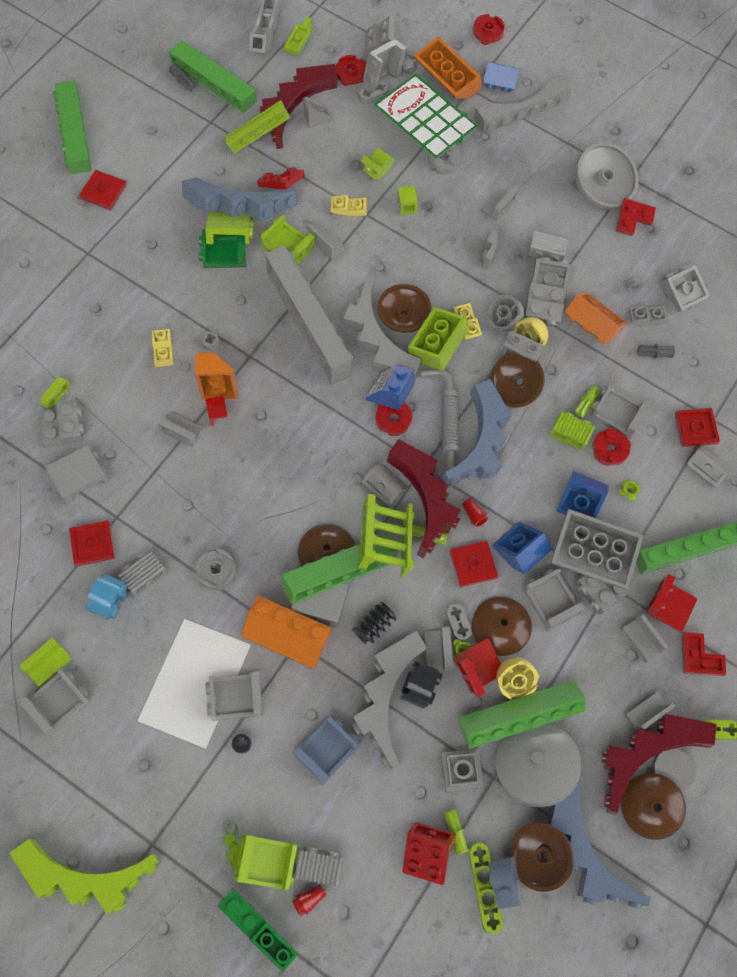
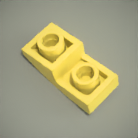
(350, 207)
(473, 325)
(162, 347)

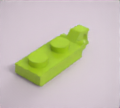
(299, 37)

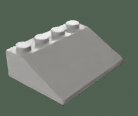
(597, 549)

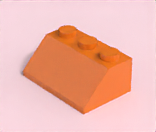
(595, 317)
(214, 377)

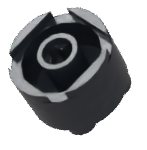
(420, 685)

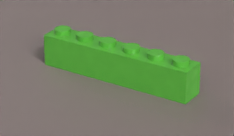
(213, 76)
(72, 126)
(687, 548)
(330, 572)
(522, 714)

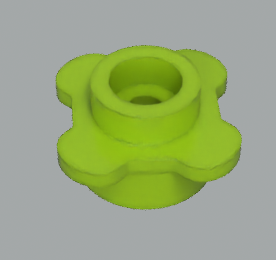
(632, 486)
(459, 645)

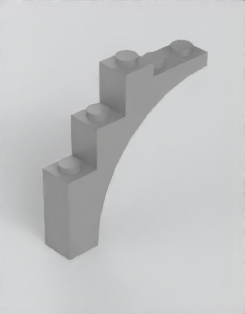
(266, 24)
(370, 336)
(374, 719)

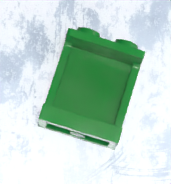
(226, 252)

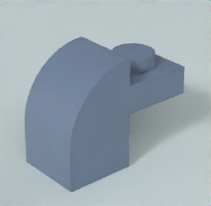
(503, 880)

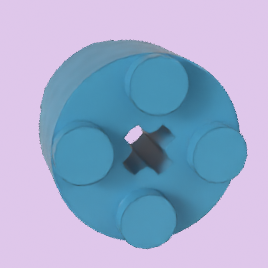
(106, 596)

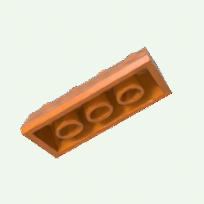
(449, 69)
(286, 632)

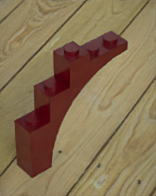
(306, 84)
(420, 471)
(624, 762)

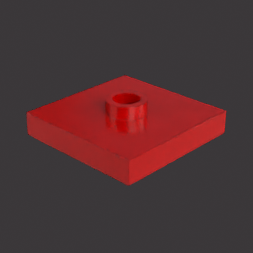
(103, 189)
(697, 427)
(91, 543)
(473, 564)

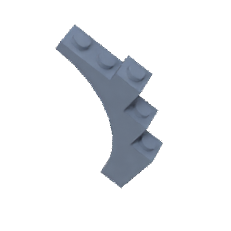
(234, 202)
(491, 418)
(595, 878)

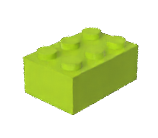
(439, 338)

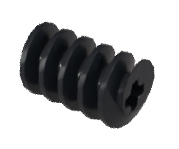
(374, 623)

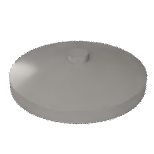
(606, 175)
(538, 765)

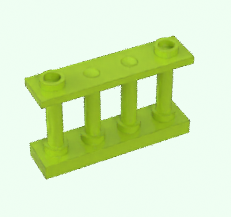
(368, 538)

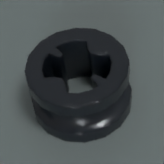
(246, 748)

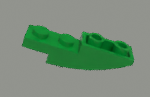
(257, 929)

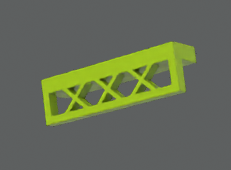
(257, 127)

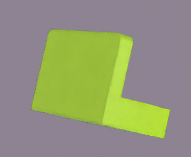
(45, 662)

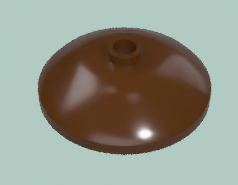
(406, 300)
(505, 377)
(315, 539)
(504, 639)
(638, 805)
(532, 867)

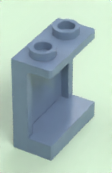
(327, 749)

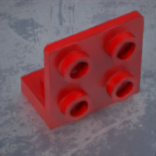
(671, 604)
(478, 666)
(427, 852)

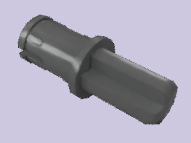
(181, 77)
(656, 351)

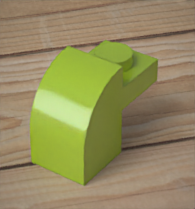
(378, 164)

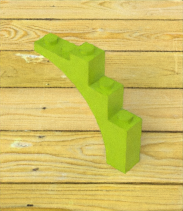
(46, 875)

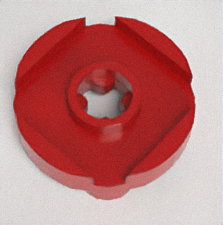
(488, 36)
(350, 77)
(392, 427)
(614, 438)

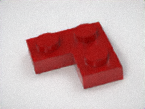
(281, 181)
(631, 213)
(696, 660)

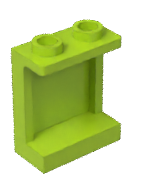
(225, 224)
(283, 234)
(265, 862)

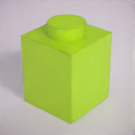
(407, 200)

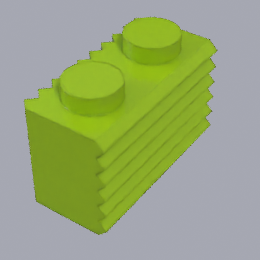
(572, 430)

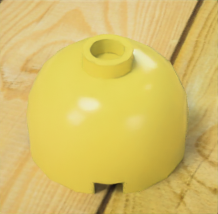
(533, 329)
(517, 677)

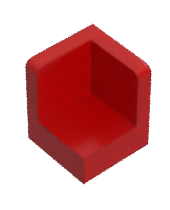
(216, 408)

